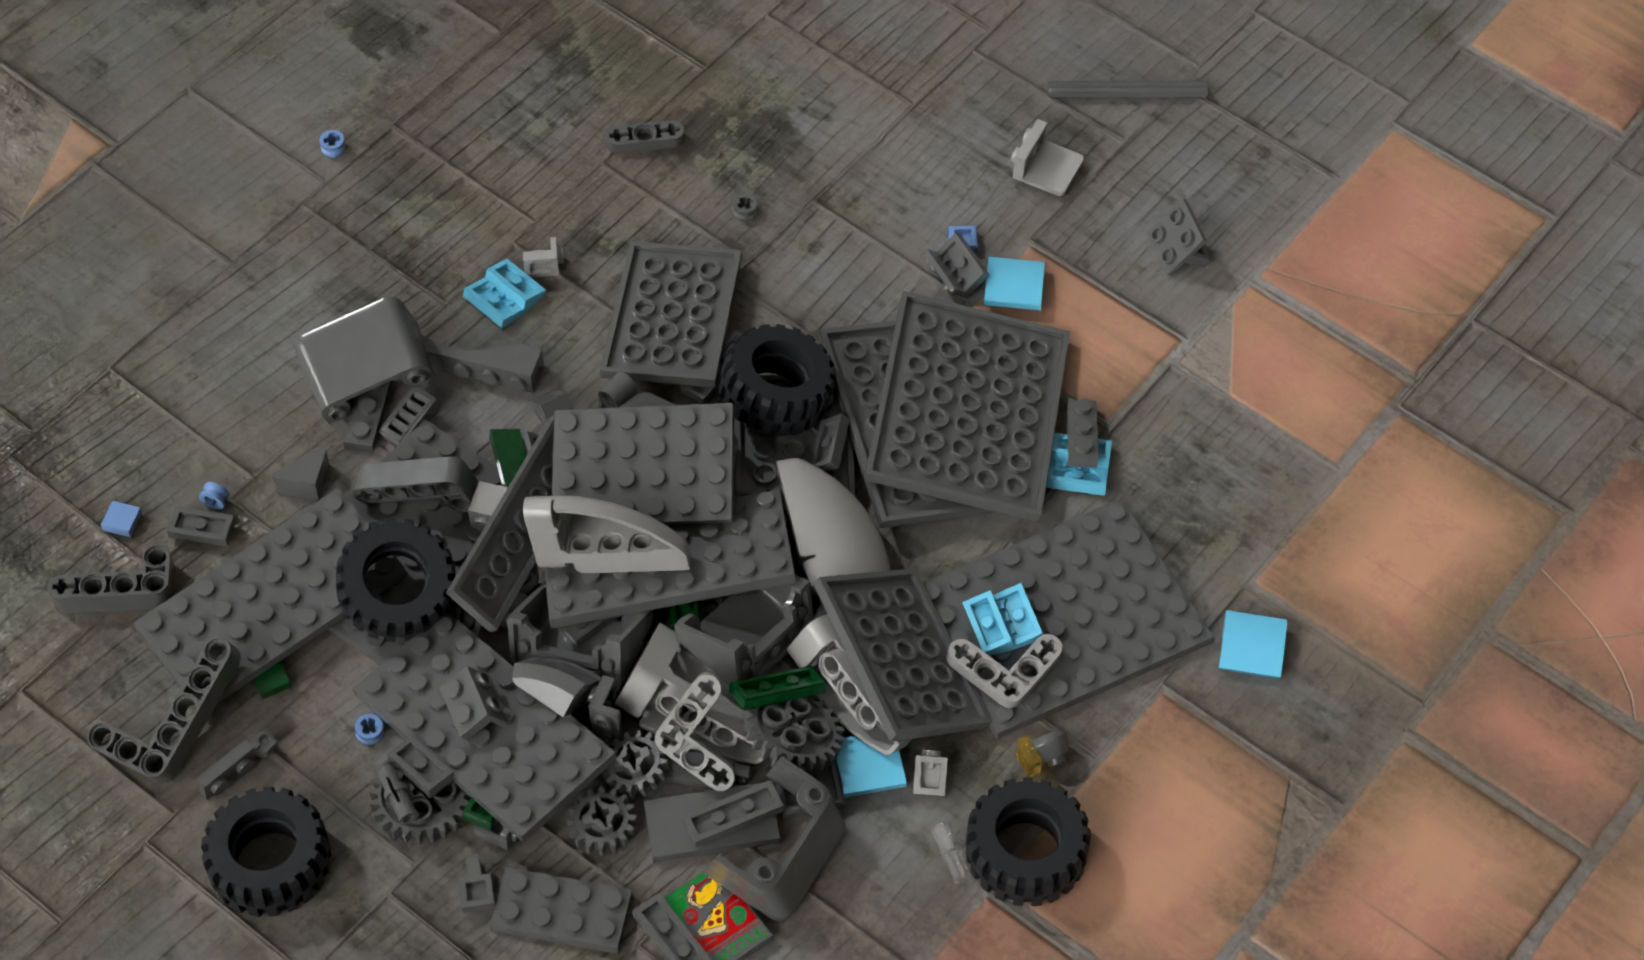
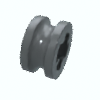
(745, 214)

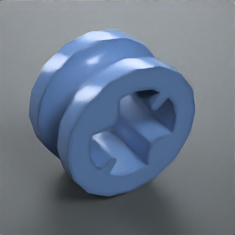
(332, 136)
(214, 495)
(372, 738)

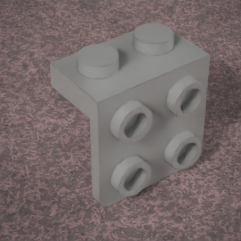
(1045, 163)

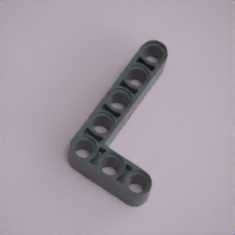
(175, 718)

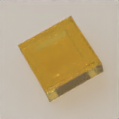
(1028, 757)

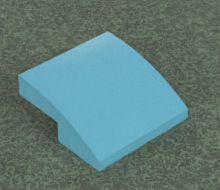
(1014, 283)
(504, 293)
(1076, 478)
(1003, 620)
(1253, 644)
(866, 769)

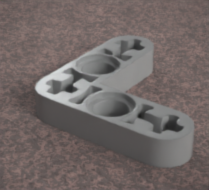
(1010, 679)
(687, 741)

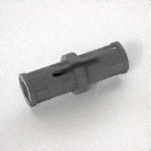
(396, 792)

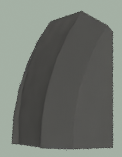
(555, 683)

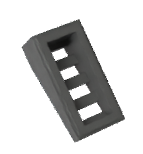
(419, 402)

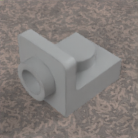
(543, 262)
(930, 773)

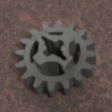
(649, 765)
(610, 810)

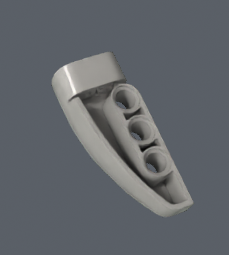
(827, 525)
(600, 536)
(822, 648)
(661, 680)

